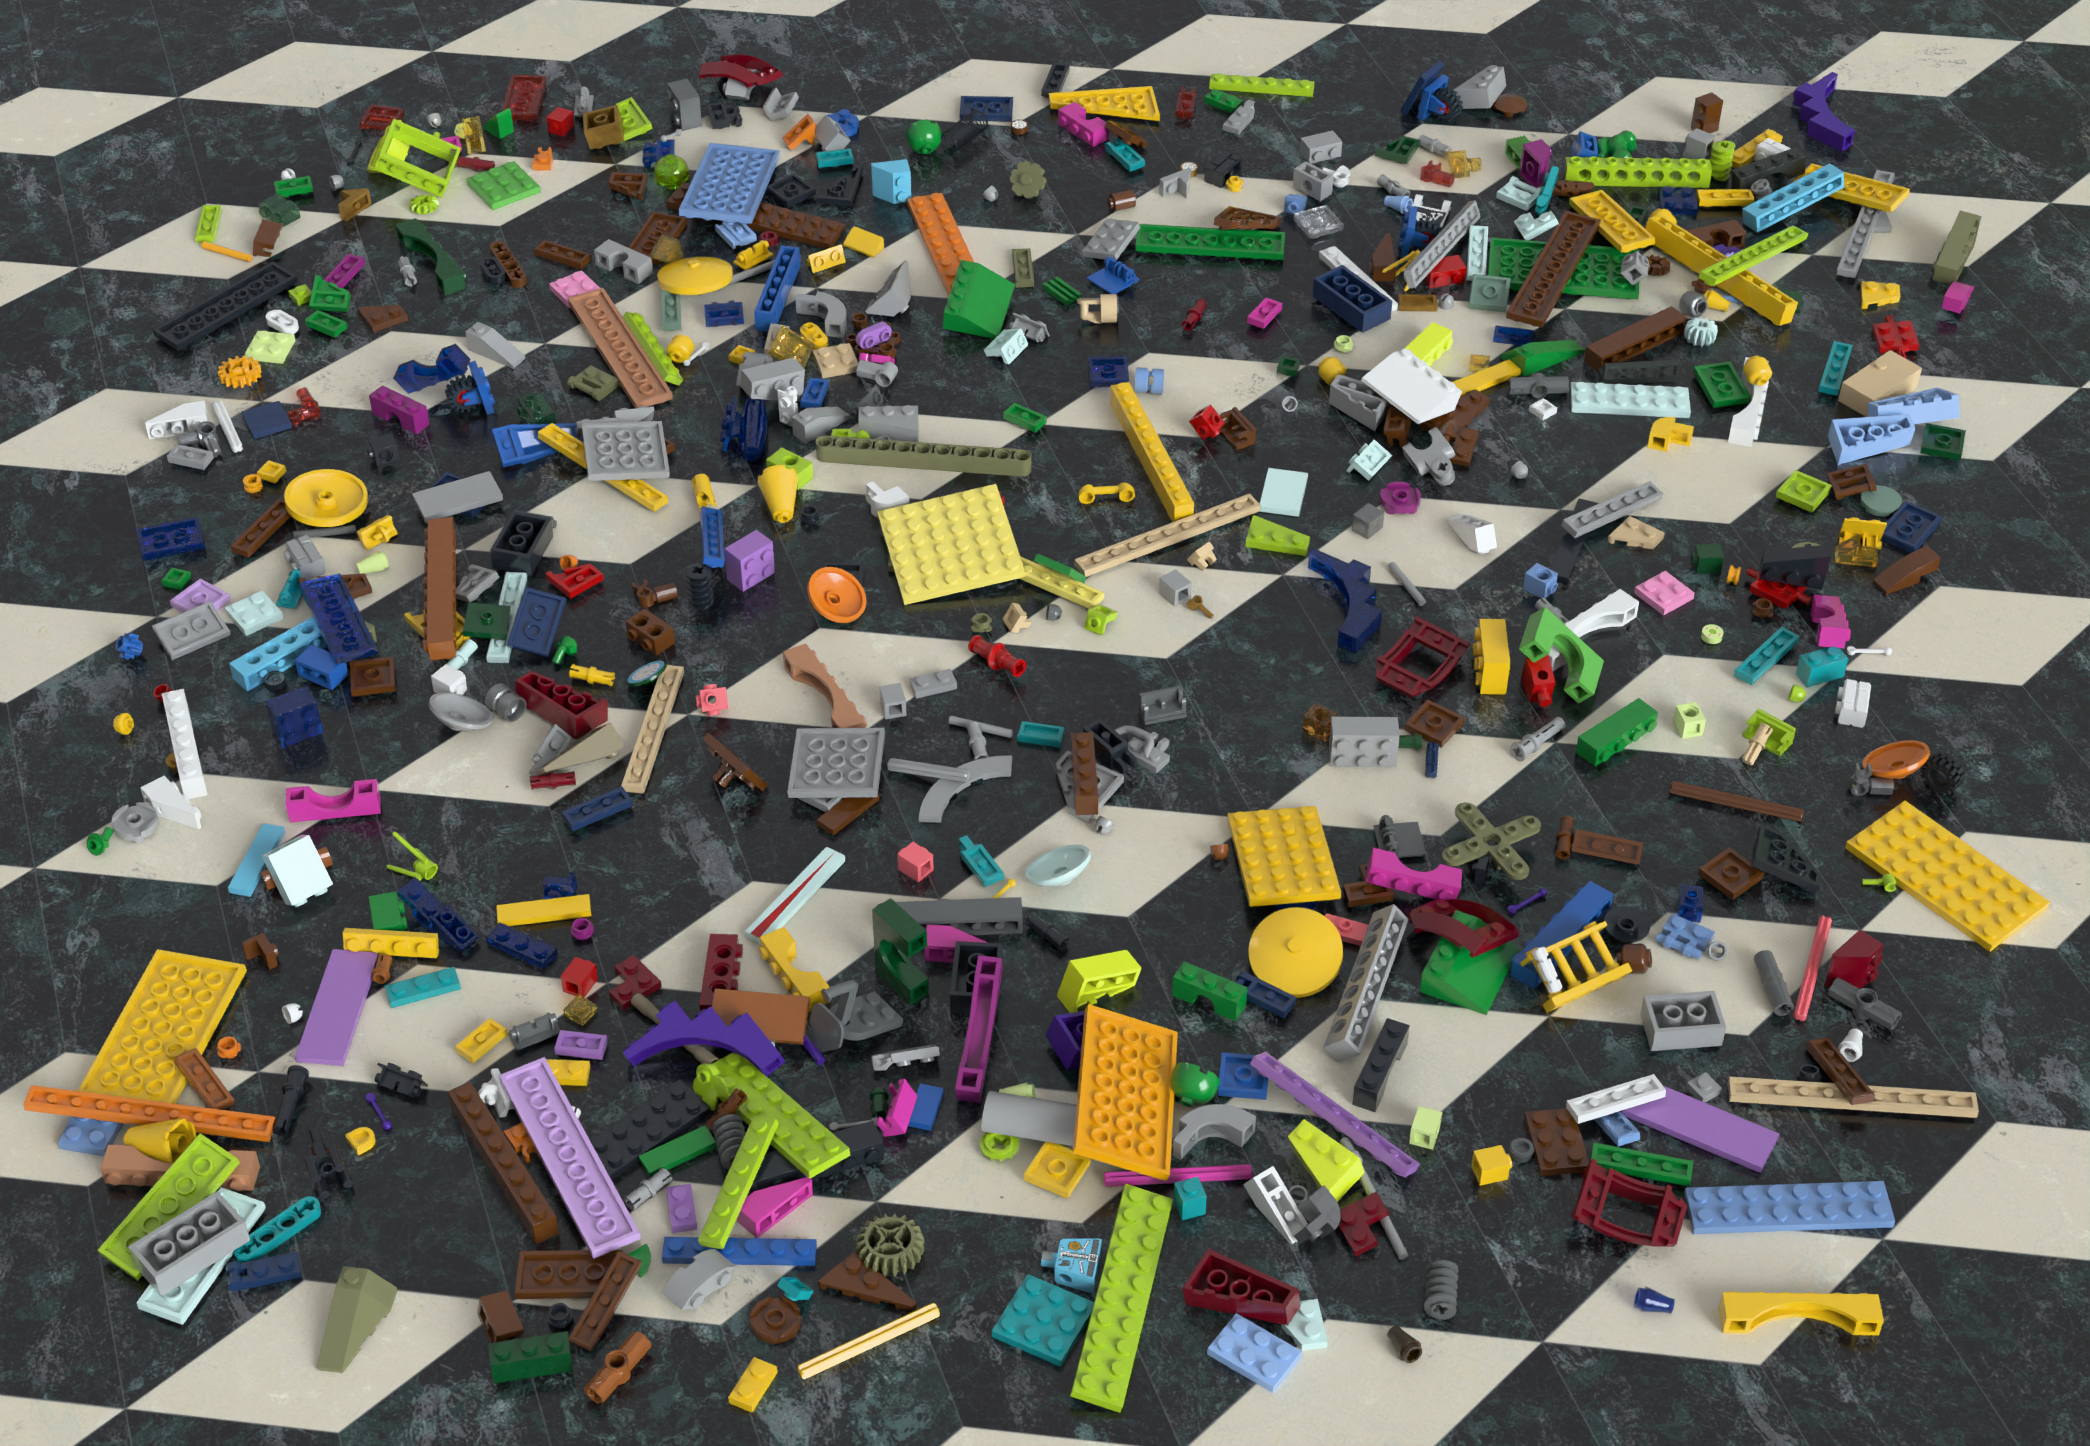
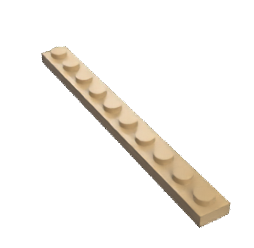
(1166, 535)
(1829, 1096)

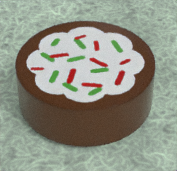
(1019, 127)

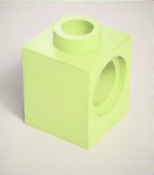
(1689, 720)
(1425, 1127)

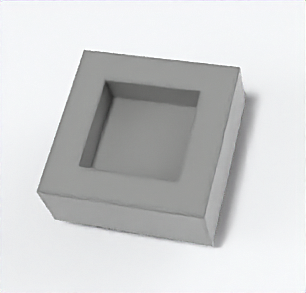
(1703, 1088)

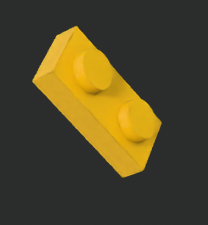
(481, 1040)
(570, 1071)
(753, 1384)

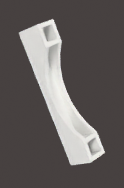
(1744, 423)
(1613, 611)
(184, 744)

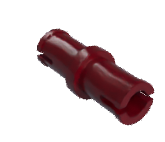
(475, 163)
(1194, 314)
(552, 780)

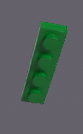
(1643, 1164)

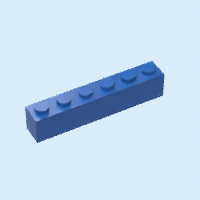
(777, 288)
(1587, 906)

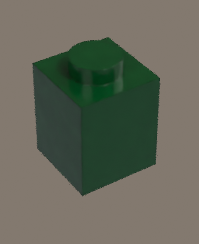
(1707, 558)

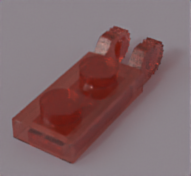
(1185, 103)

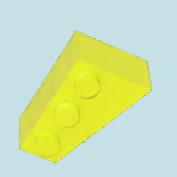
(1097, 976)
(1325, 1159)

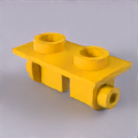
(749, 258)
(826, 258)

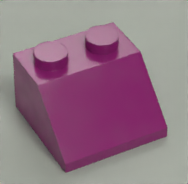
(1535, 162)

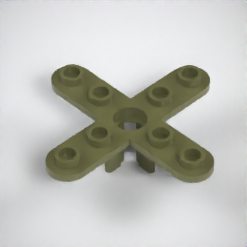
(1483, 831)

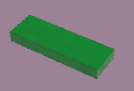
(678, 1151)

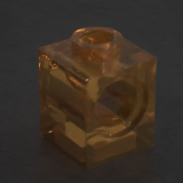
(1318, 721)

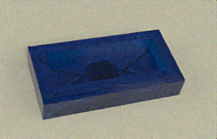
(1512, 335)

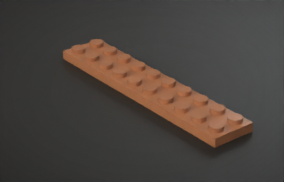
(620, 348)

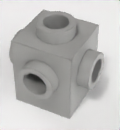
(1634, 267)

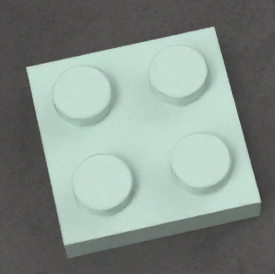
(254, 613)

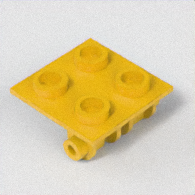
(1869, 531)

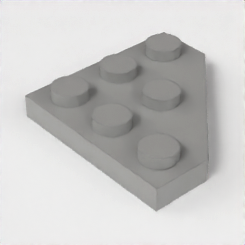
(1107, 781)

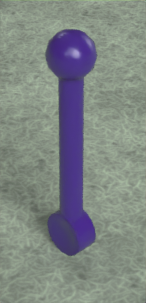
(1512, 909)
(370, 1098)

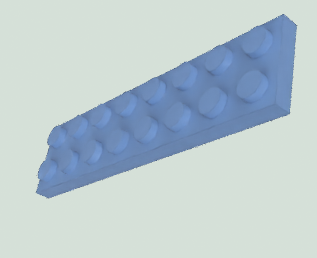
(1789, 1207)

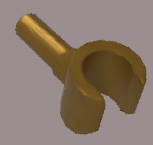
(1196, 602)

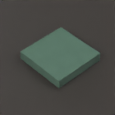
(1489, 293)

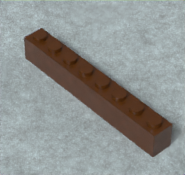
(503, 1163)

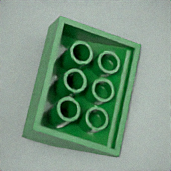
(977, 301)
(1464, 979)

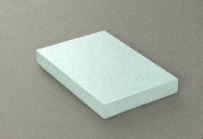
(1283, 492)

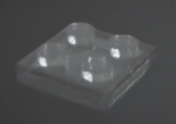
(1318, 222)

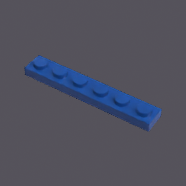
(712, 537)
(745, 1251)

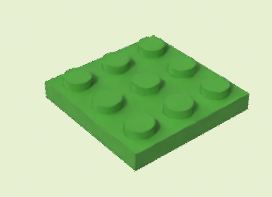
(503, 185)

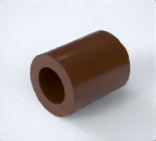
(1121, 200)

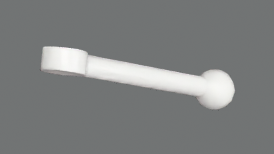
(705, 346)
(1851, 650)

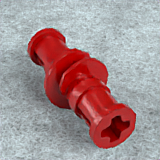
(997, 656)

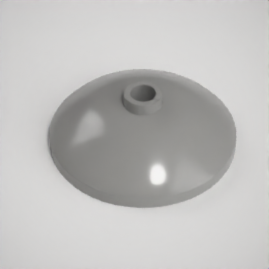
(460, 712)

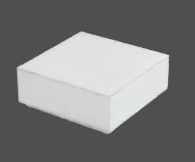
(1543, 409)

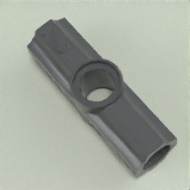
(1538, 385)
(1865, 1003)

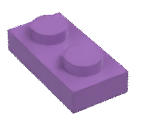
(581, 1044)
(681, 1208)

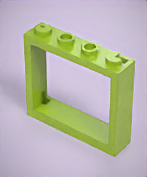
(410, 173)

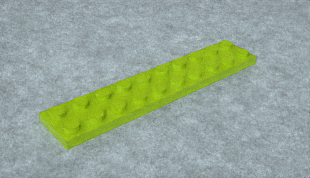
(1121, 1298)

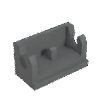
(1162, 705)

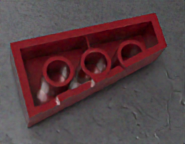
(561, 705)
(1235, 1288)

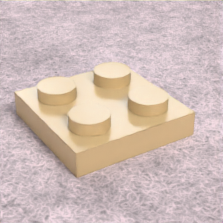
(835, 360)

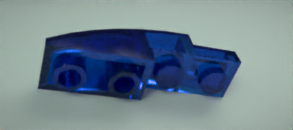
(436, 916)

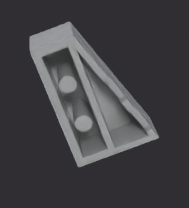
(1482, 88)
(766, 379)
(894, 421)

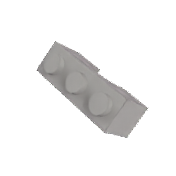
(635, 265)

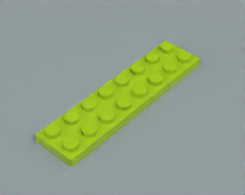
(799, 1134)

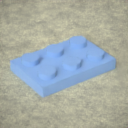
(1254, 1352)

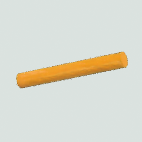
(226, 251)

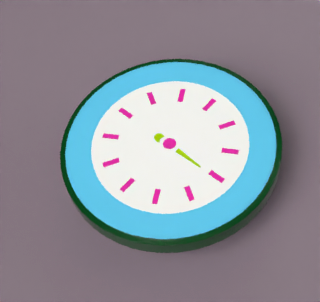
(647, 674)

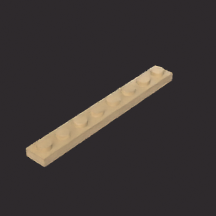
(652, 730)

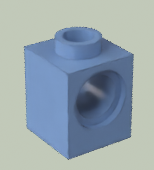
(1540, 581)

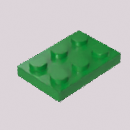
(1722, 384)

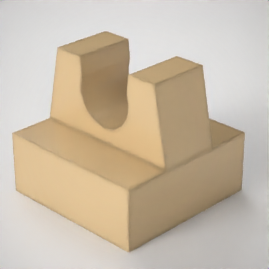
(1202, 554)
(1016, 618)

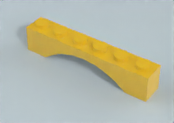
(1852, 1312)

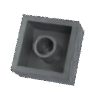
(684, 104)

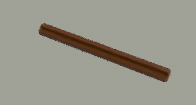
(1736, 801)

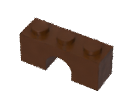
(1726, 233)

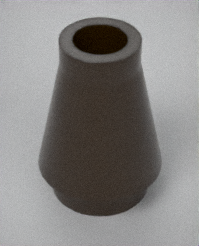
(1405, 1345)

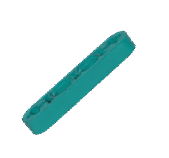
(279, 1232)

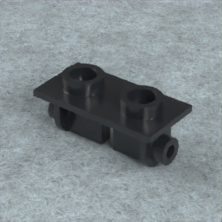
(392, 1074)

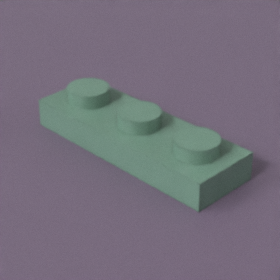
(670, 311)

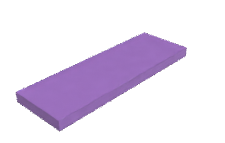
(337, 1008)
(1707, 1128)

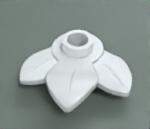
(1340, 177)

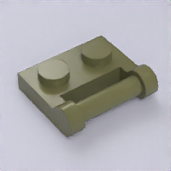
(594, 382)

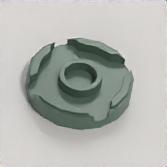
(1881, 502)

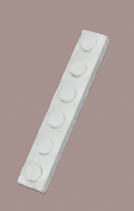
(1334, 258)

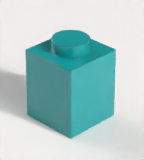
(1190, 1198)

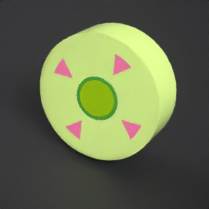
(1712, 634)

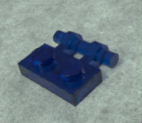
(654, 152)
(724, 314)

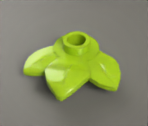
(710, 1085)

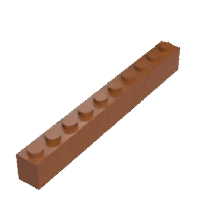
(440, 589)

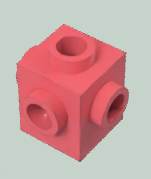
(720, 696)

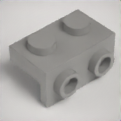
(779, 106)

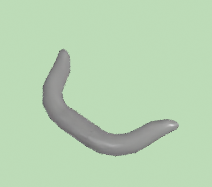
(1139, 733)

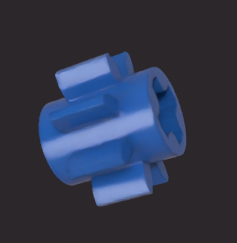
(129, 646)

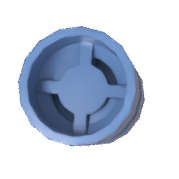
(1142, 380)

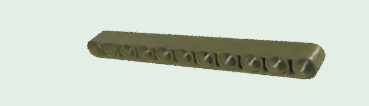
(923, 456)

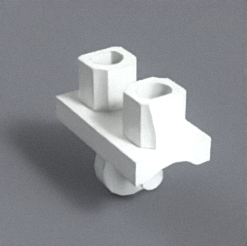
(494, 1093)

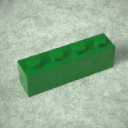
(1616, 732)

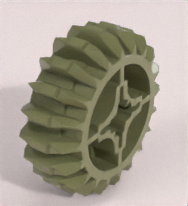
(889, 1253)

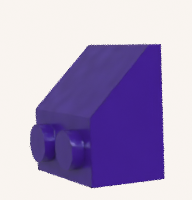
(1066, 1038)

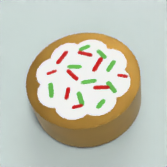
(1193, 166)

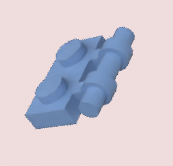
(1685, 936)

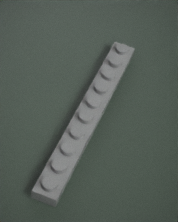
(1861, 234)
(1441, 244)

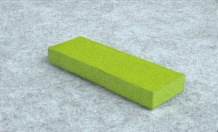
(208, 223)

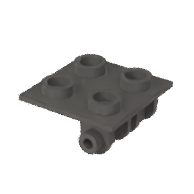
(1399, 838)

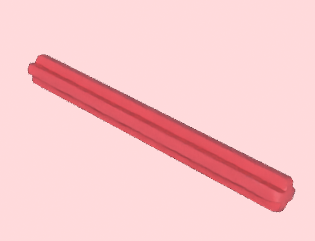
(1812, 968)

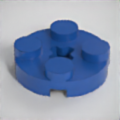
(846, 120)

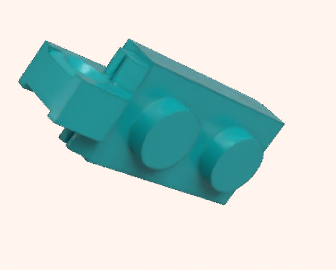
(980, 862)

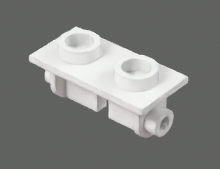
(787, 404)

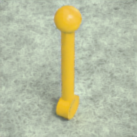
(1010, 883)

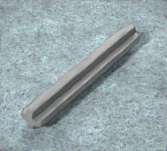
(928, 770)

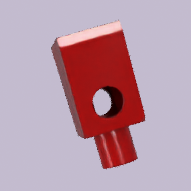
(1541, 686)

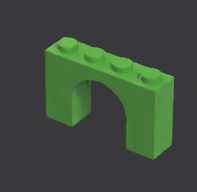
(1583, 663)

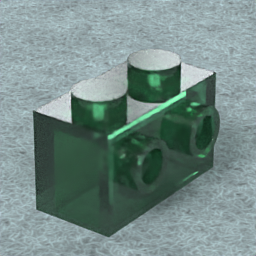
(535, 409)

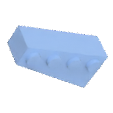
(1869, 436)

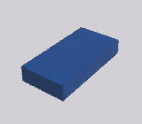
(926, 1106)

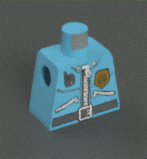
(1075, 1263)

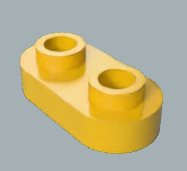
(814, 334)

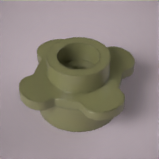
(981, 623)

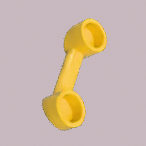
(1088, 492)

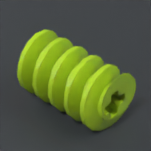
(1721, 159)

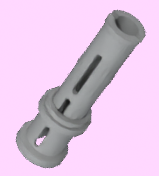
(1531, 742)

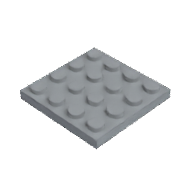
(625, 450)
(836, 763)

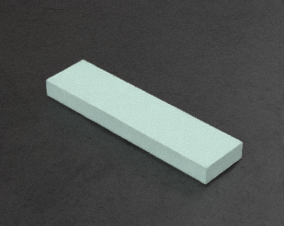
(1477, 251)

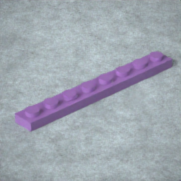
(1335, 1114)

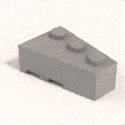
(1358, 401)

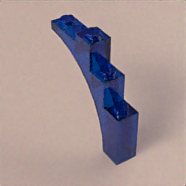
(1352, 582)

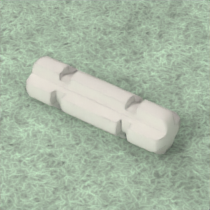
(1547, 969)

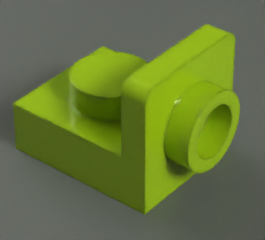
(1098, 618)

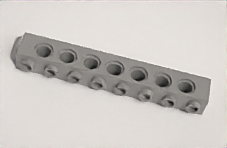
(1366, 983)

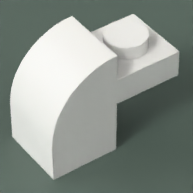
(883, 500)

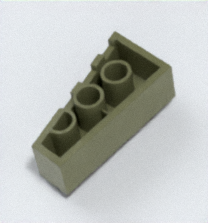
(1956, 248)

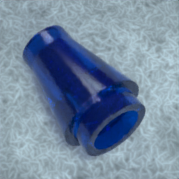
(1652, 1301)

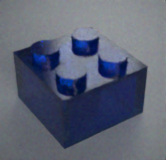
(294, 716)

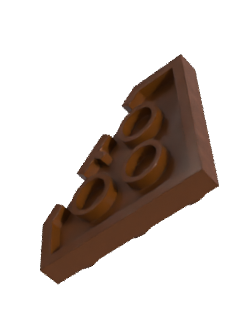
(1245, 219)

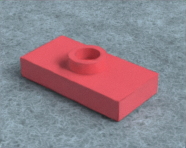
(1349, 930)

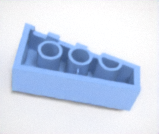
(1922, 406)

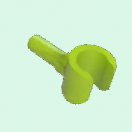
(1887, 881)

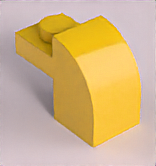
(1667, 431)

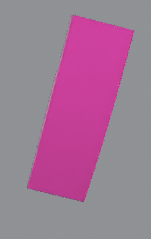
(1957, 296)

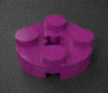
(1407, 503)

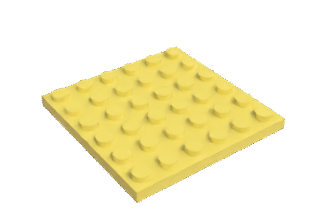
(950, 544)

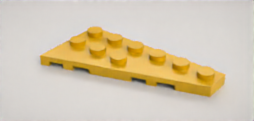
(1121, 102)

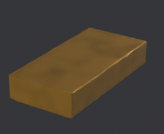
(1414, 302)

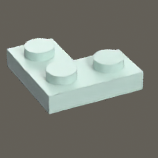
(1533, 227)

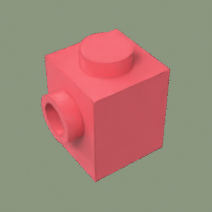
(915, 861)

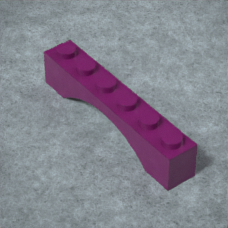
(980, 1029)

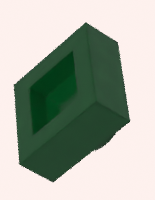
(1288, 366)

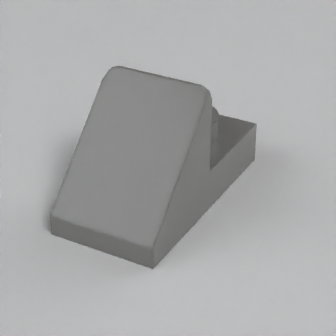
(1176, 182)

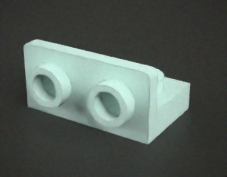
(1007, 344)
(1370, 460)

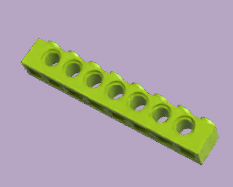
(1639, 171)

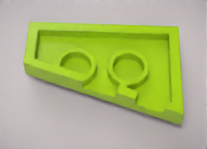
(633, 119)

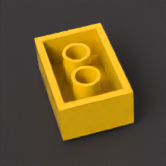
(1492, 656)

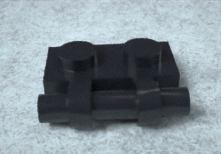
(722, 115)

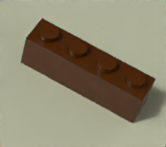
(1084, 773)

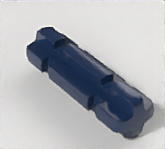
(1431, 760)

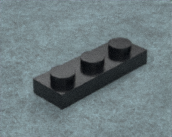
(1055, 79)

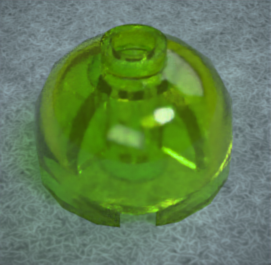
(671, 171)

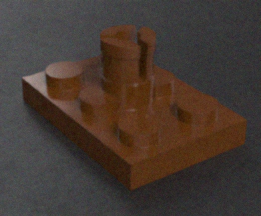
(732, 766)

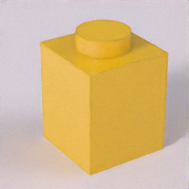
(1491, 1165)

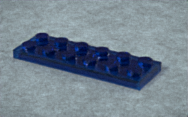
(338, 618)

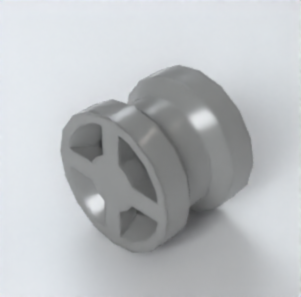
(1761, 188)

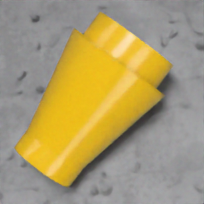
(1716, 301)

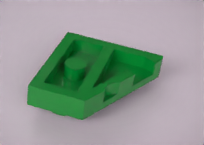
(328, 296)

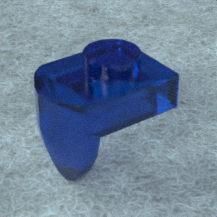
(560, 887)

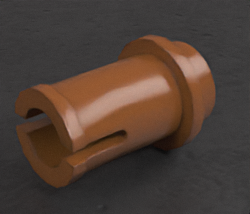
(381, 972)

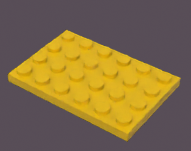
(1283, 856)

